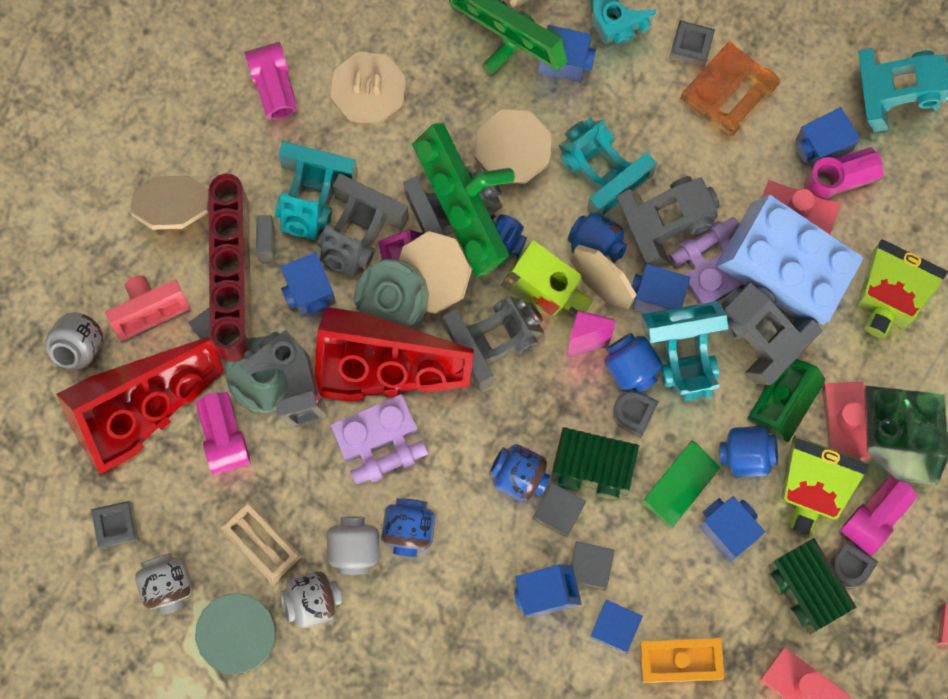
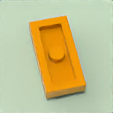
(681, 660)

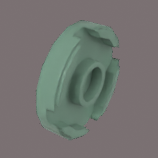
(393, 292)
(258, 389)
(235, 633)

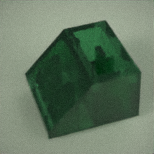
(907, 433)

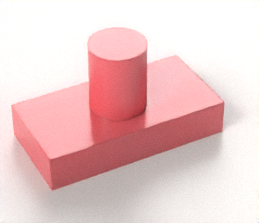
(813, 208)
(146, 307)
(846, 418)
(796, 679)

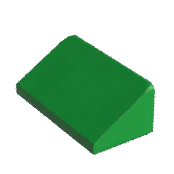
(788, 399)
(681, 484)

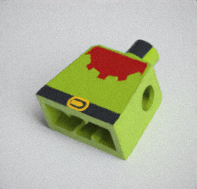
(532, 278)
(896, 287)
(819, 482)

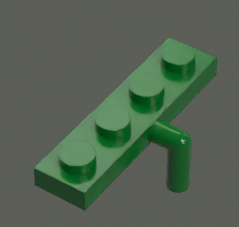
(516, 30)
(461, 197)

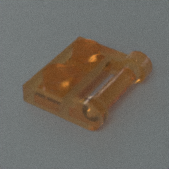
(721, 80)

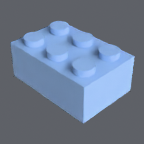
(790, 259)

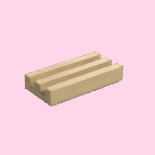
(283, 567)

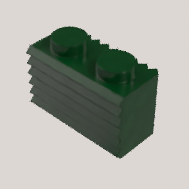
(594, 463)
(810, 586)

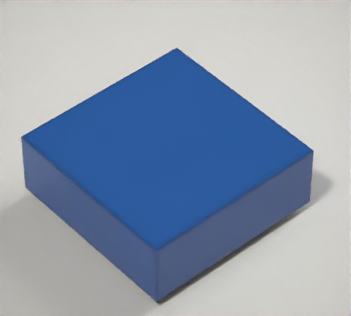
(616, 626)

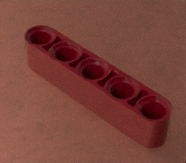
(233, 283)

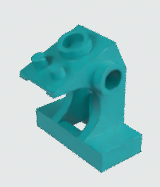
(625, 20)
(880, 89)
(584, 143)
(316, 172)
(694, 374)

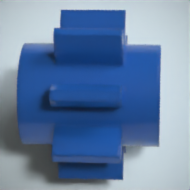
(510, 233)

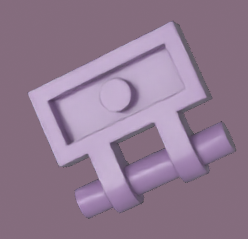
(707, 281)
(374, 429)

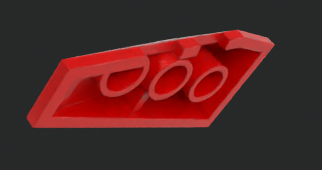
(376, 356)
(128, 403)

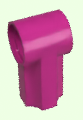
(270, 74)
(844, 173)
(224, 442)
(874, 521)

